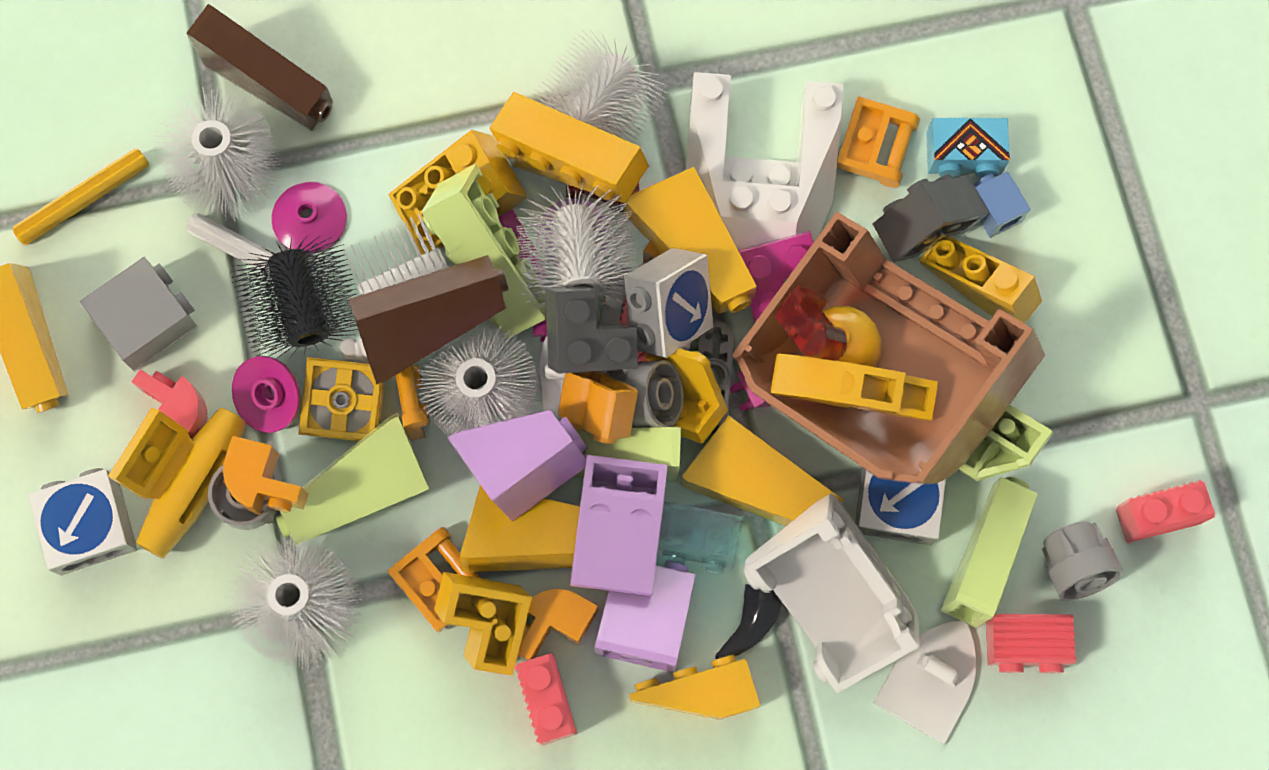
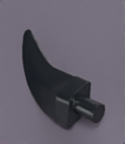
(758, 617)

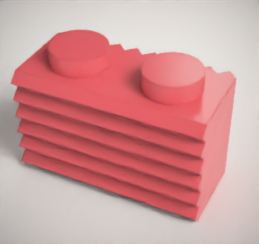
(1165, 511)
(1030, 641)
(545, 699)

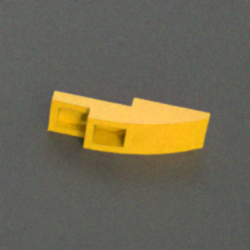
(854, 386)

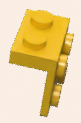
(702, 396)

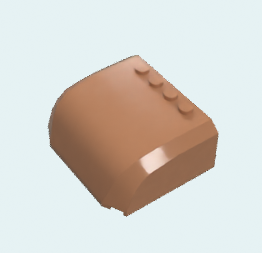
(923, 335)

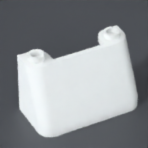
(837, 593)

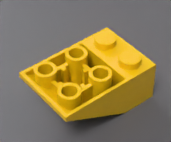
(471, 148)

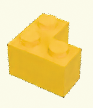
(493, 613)

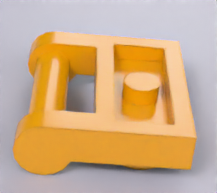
(866, 136)
(414, 414)
(421, 578)

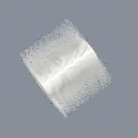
(603, 89)
(218, 155)
(577, 247)
(417, 267)
(476, 373)
(306, 613)

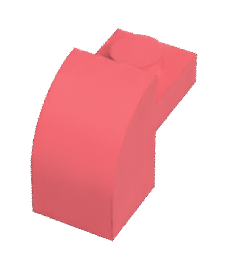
(178, 400)

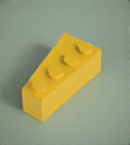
(567, 149)

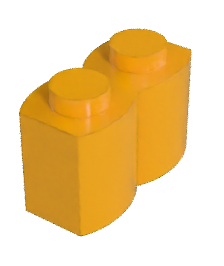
(598, 405)

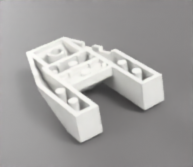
(761, 196)

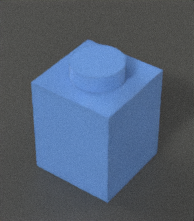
(1003, 202)

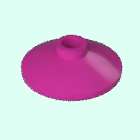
(327, 220)
(254, 397)

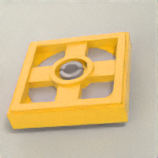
(339, 400)

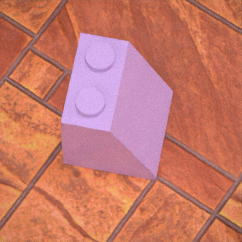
(522, 458)
(648, 627)

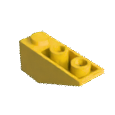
(983, 278)
(708, 694)

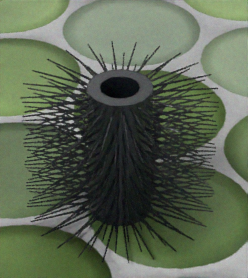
(296, 297)

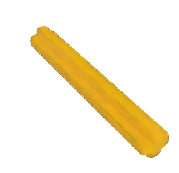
(80, 196)

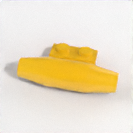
(173, 472)

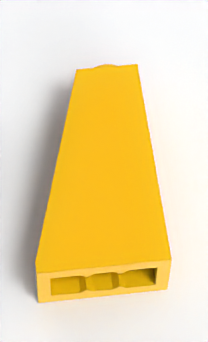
(683, 217)
(27, 342)
(752, 476)
(535, 540)

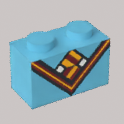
(967, 146)

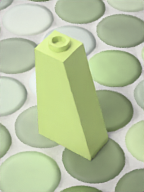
(645, 444)
(358, 483)
(990, 553)

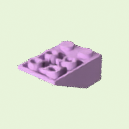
(619, 525)

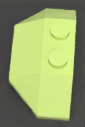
(1008, 446)

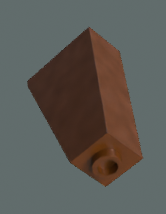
(258, 68)
(426, 313)

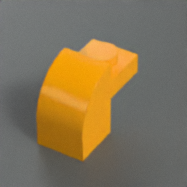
(249, 479)
(556, 611)

